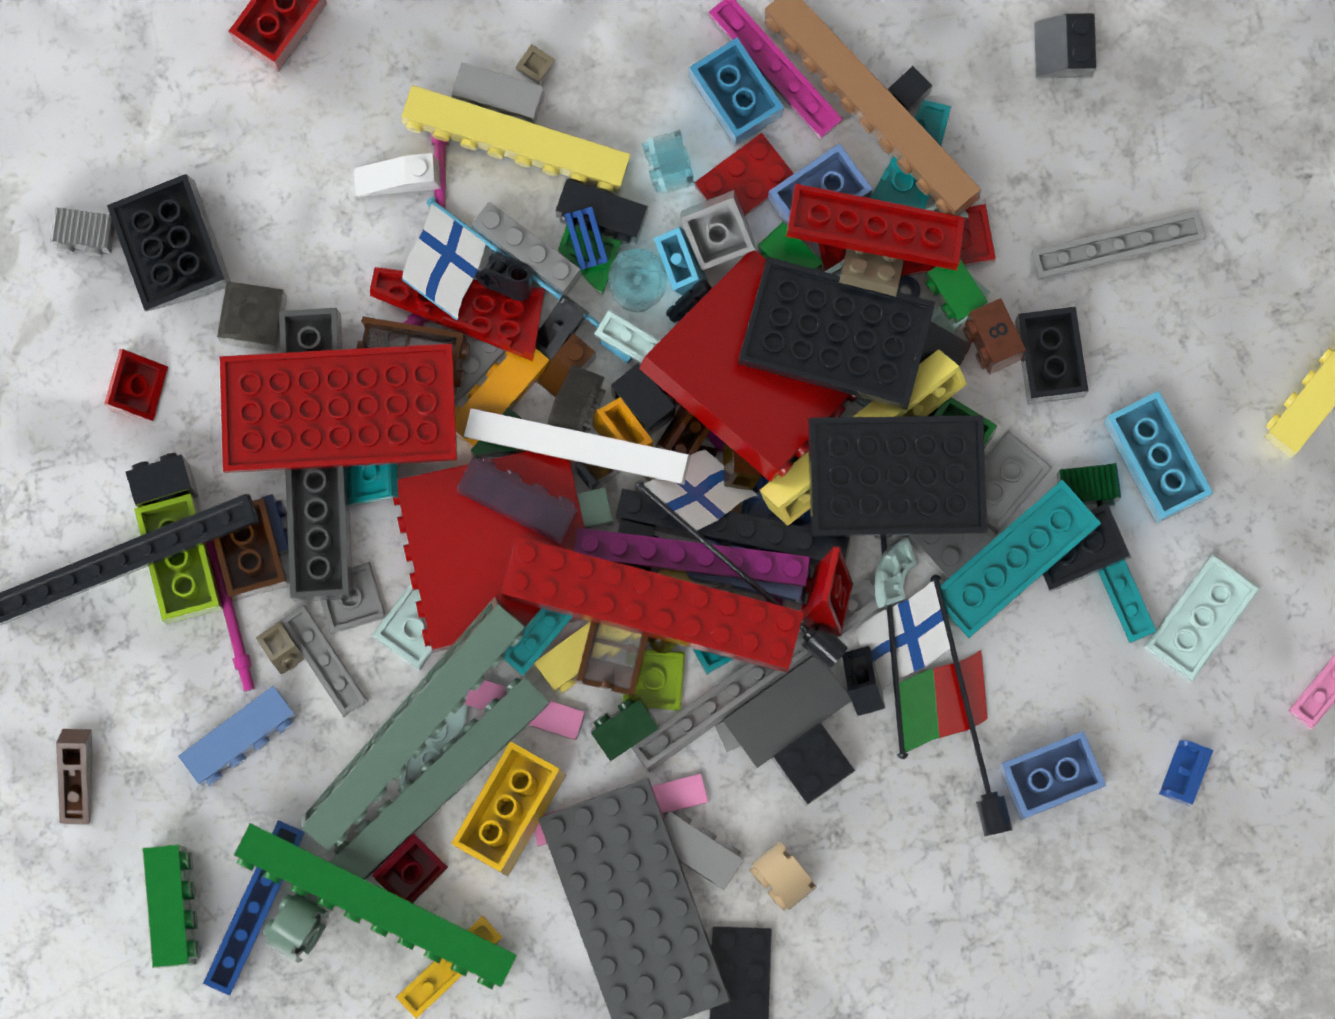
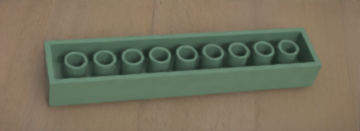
(412, 723)

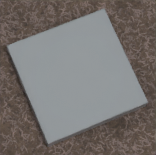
(362, 609)

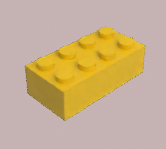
(509, 809)

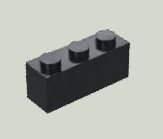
(613, 213)

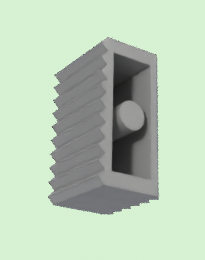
(82, 231)

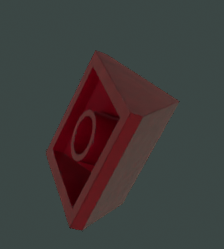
(410, 869)

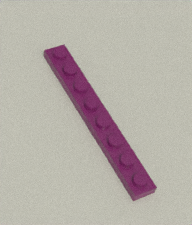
(692, 557)

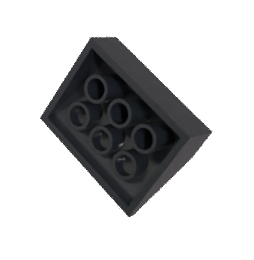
(169, 244)

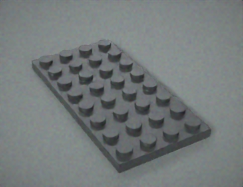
(634, 906)

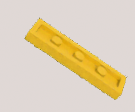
(438, 976)

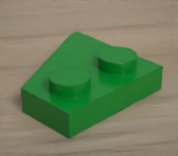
(597, 275)

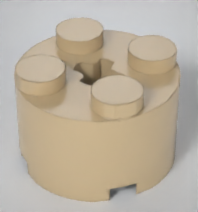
(783, 875)

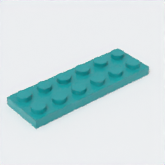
(1017, 558)

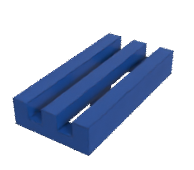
(576, 243)

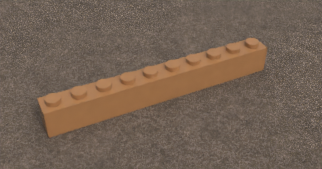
(873, 105)

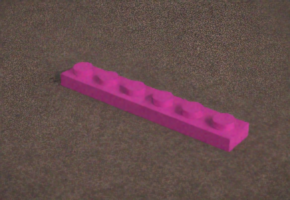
(776, 68)

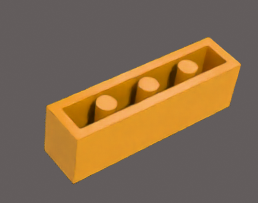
(502, 389)

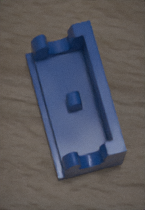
(1186, 772)

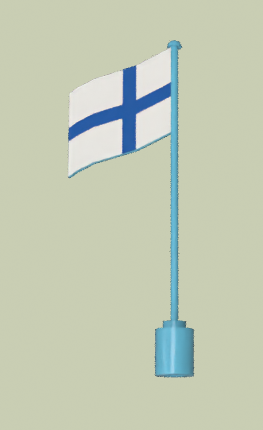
(448, 260)

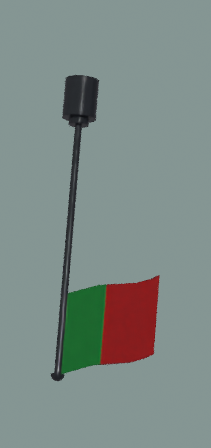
(931, 701)

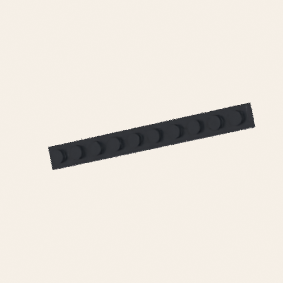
(127, 558)

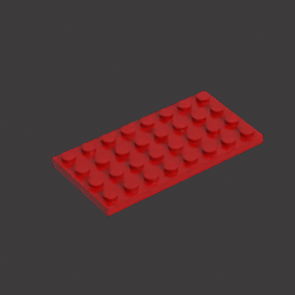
(338, 408)

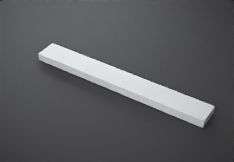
(577, 446)

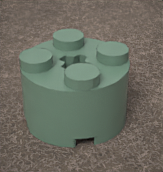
(296, 927)

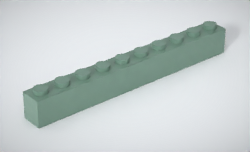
(441, 779)

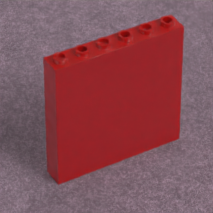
(745, 407)
(466, 548)

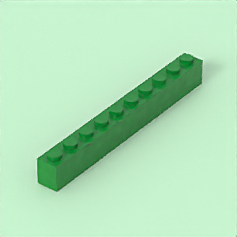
(375, 905)

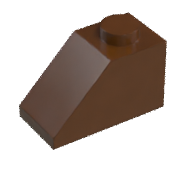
(571, 353)

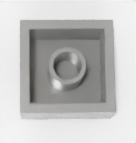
(717, 230)

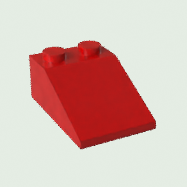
(828, 593)

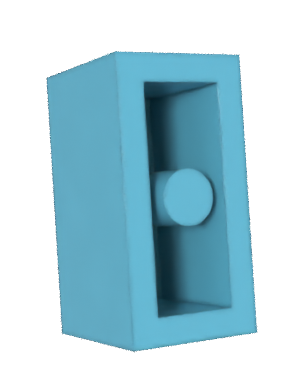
(679, 260)

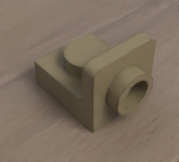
(280, 648)

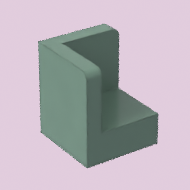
(595, 508)

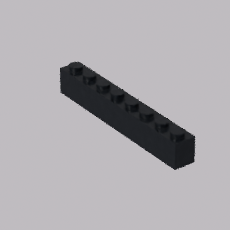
(734, 530)

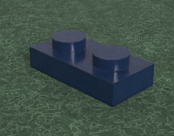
(276, 512)

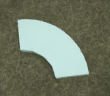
(892, 572)

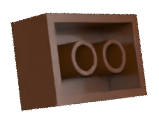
(251, 558)

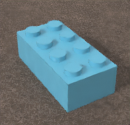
(1157, 457)

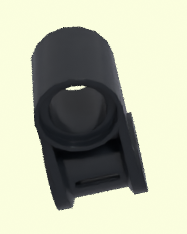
(507, 277)

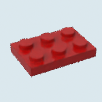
(749, 172)

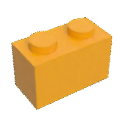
(619, 423)

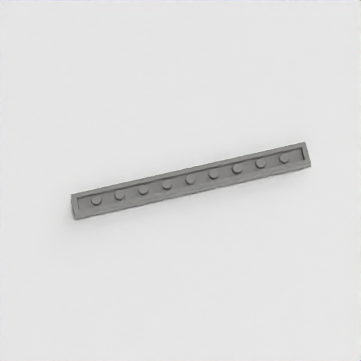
(736, 692)

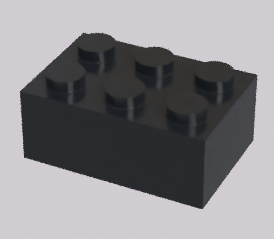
(1053, 355)

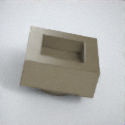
(535, 64)

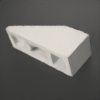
(398, 175)

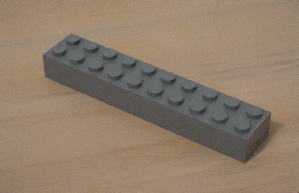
(317, 496)

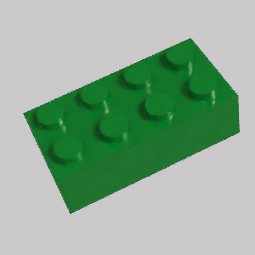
(169, 906)

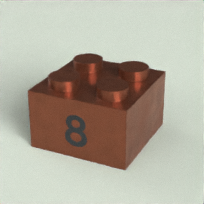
(993, 337)

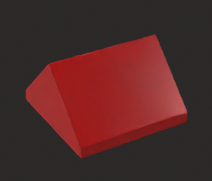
(135, 385)

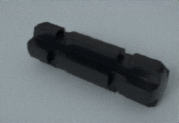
(688, 301)

